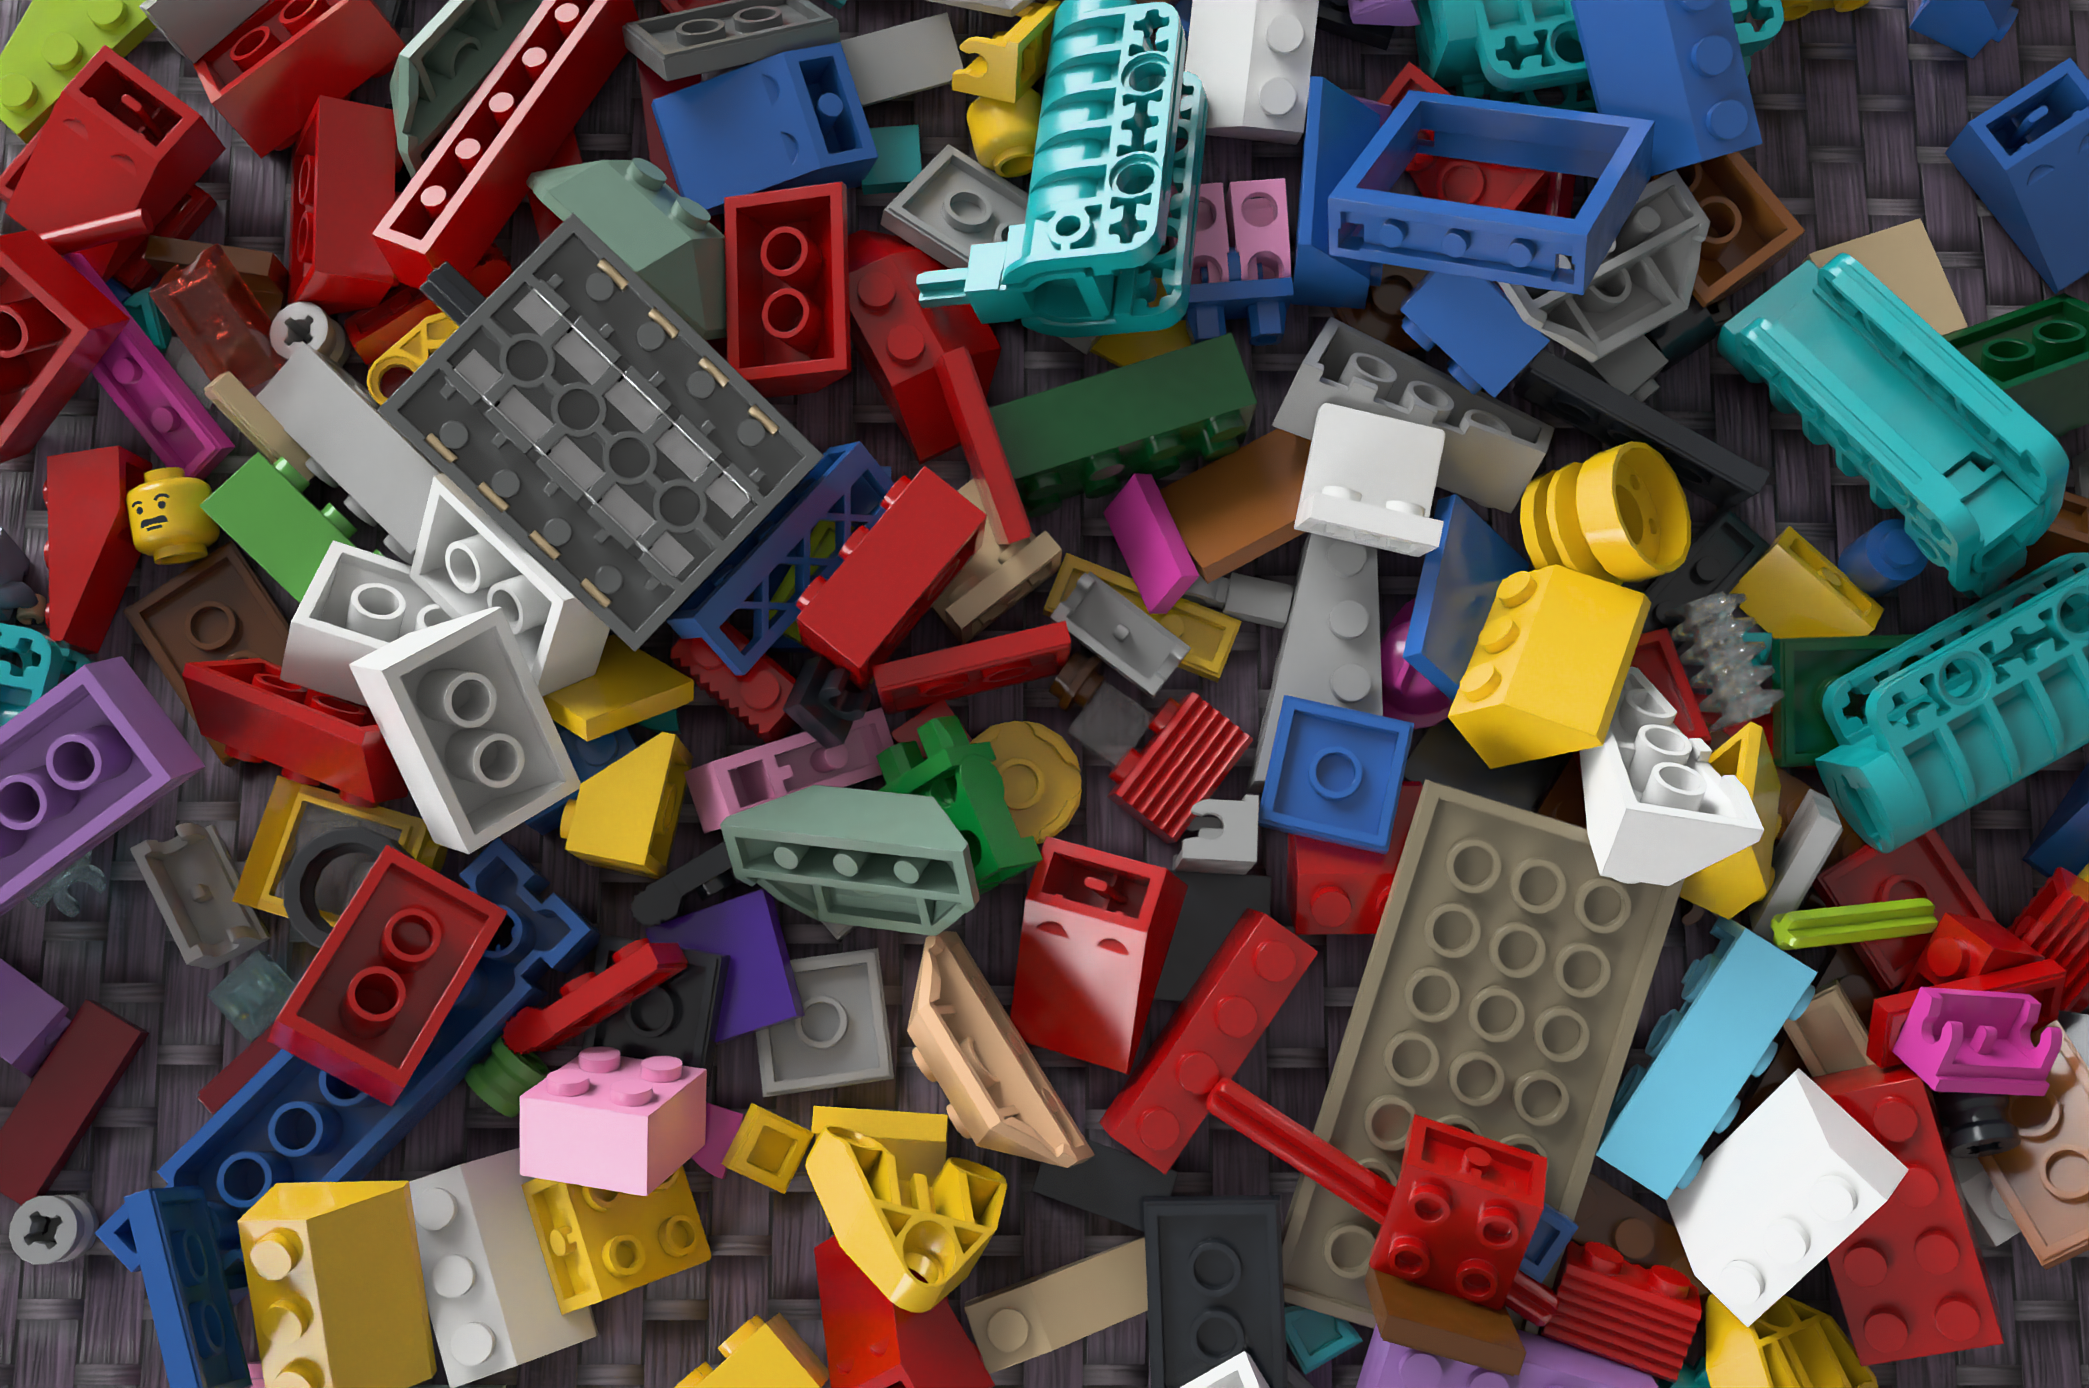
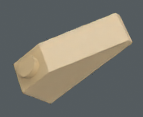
(1059, 1306)

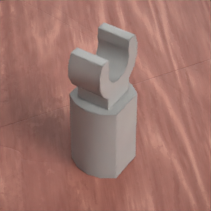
(1245, 598)

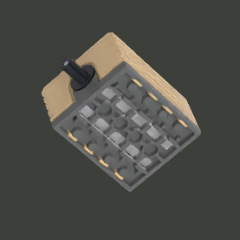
(597, 429)

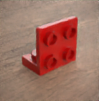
(1460, 1213)

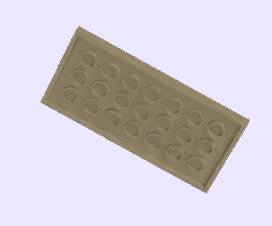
(1486, 1006)

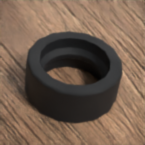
(308, 866)

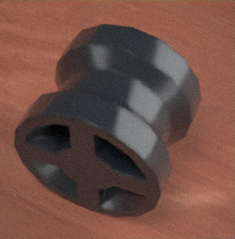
(1977, 1124)

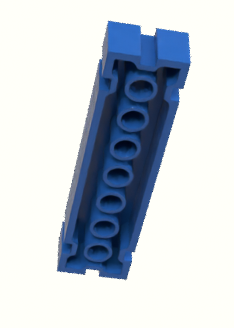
(315, 1128)

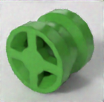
(505, 1077)

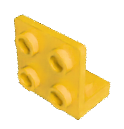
(613, 1240)

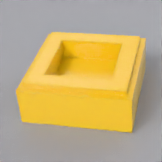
(767, 1148)

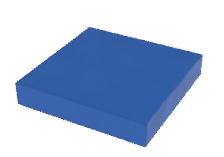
(1335, 774)

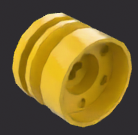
(1609, 517)

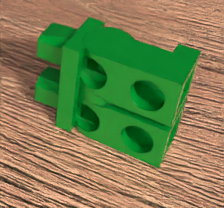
(967, 791)

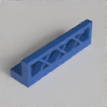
(766, 547)

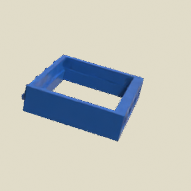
(1485, 239)

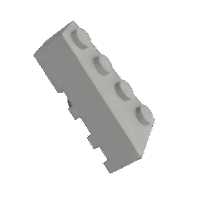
(1487, 444)
(352, 445)
(1329, 639)

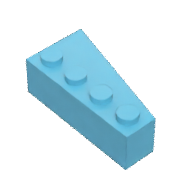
(1703, 1058)

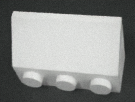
(1253, 65)
(475, 565)
(349, 612)
(467, 728)
(1780, 1196)
(488, 1271)

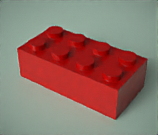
(1915, 1266)

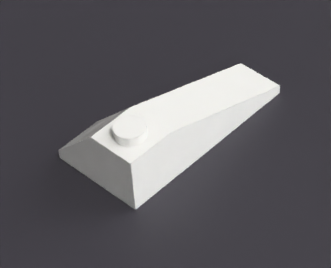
(1656, 799)

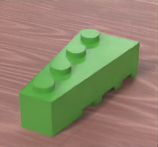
(277, 522)

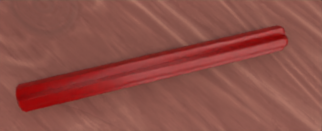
(1344, 1177)

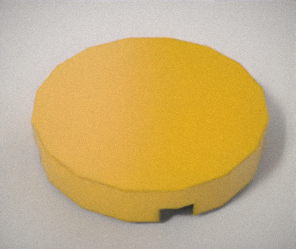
(1037, 775)

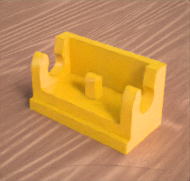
(1011, 58)

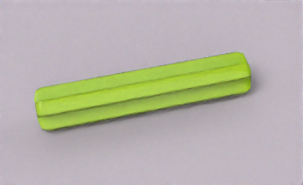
(1853, 923)

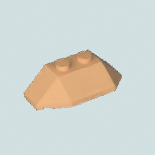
(984, 1063)

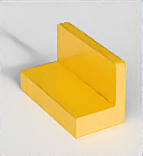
(1803, 594)
(912, 1137)

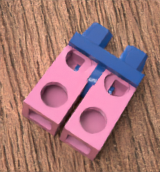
(1250, 275)

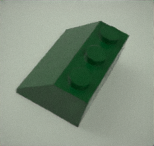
(2037, 359)

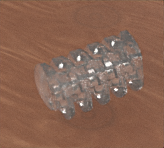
(1725, 659)

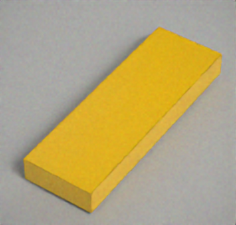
(1201, 628)

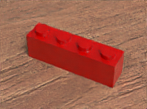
(1207, 1038)

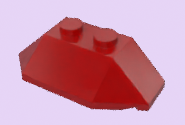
(904, 340)

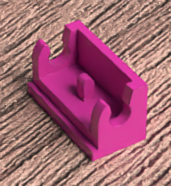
(1977, 1042)

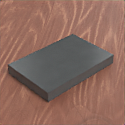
(727, 35)

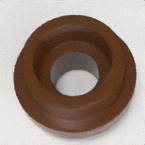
(1077, 681)

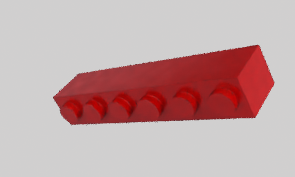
(502, 137)

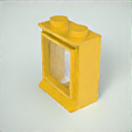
(302, 812)

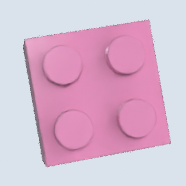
(613, 1121)

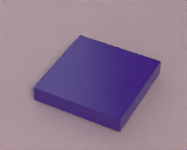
(759, 976)

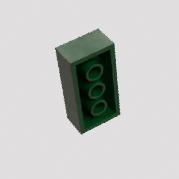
(1126, 424)

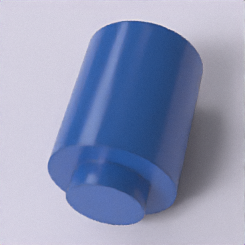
(1882, 559)

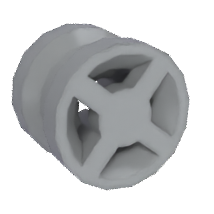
(313, 325)
(71, 1226)

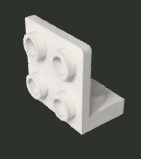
(1372, 481)

